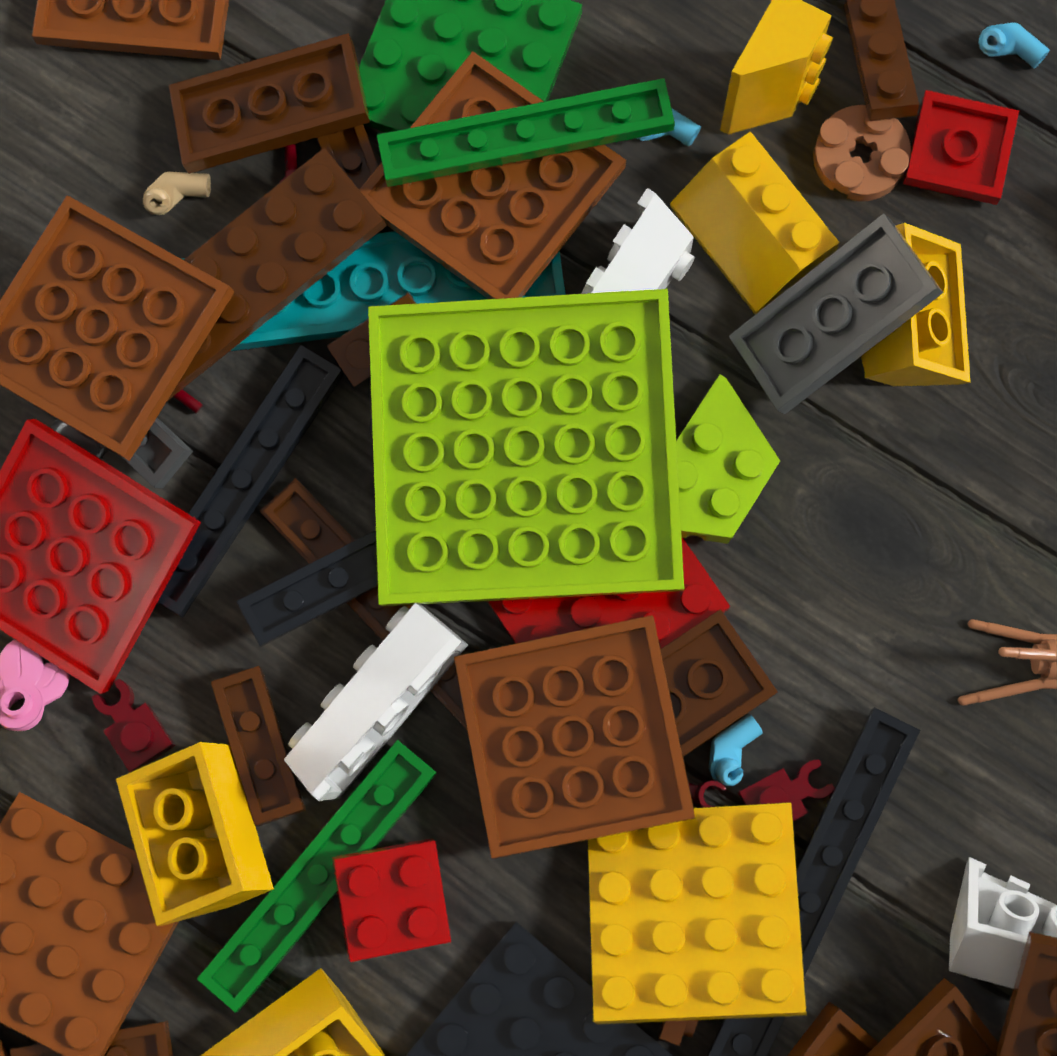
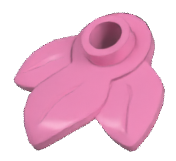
(27, 678)

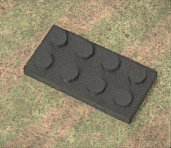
(835, 314)

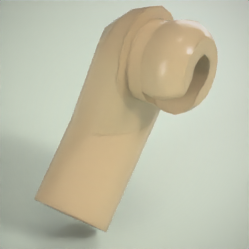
(172, 188)

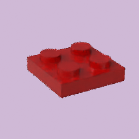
(961, 147)
(391, 899)

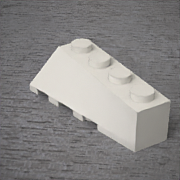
(647, 254)
(373, 702)
(994, 925)

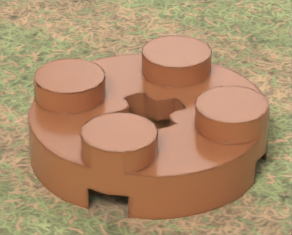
(848, 173)

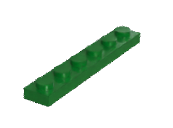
(525, 132)
(311, 879)

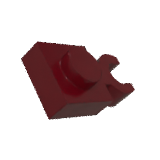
(136, 732)
(780, 789)

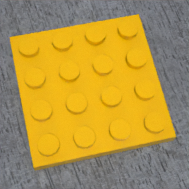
(697, 919)

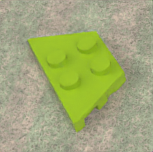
(721, 465)

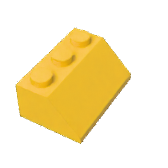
(777, 66)
(753, 222)
(933, 342)
(194, 833)
(303, 1022)

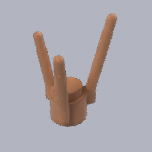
(1042, 657)

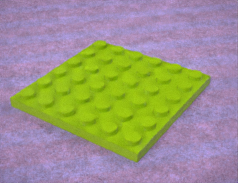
(525, 448)

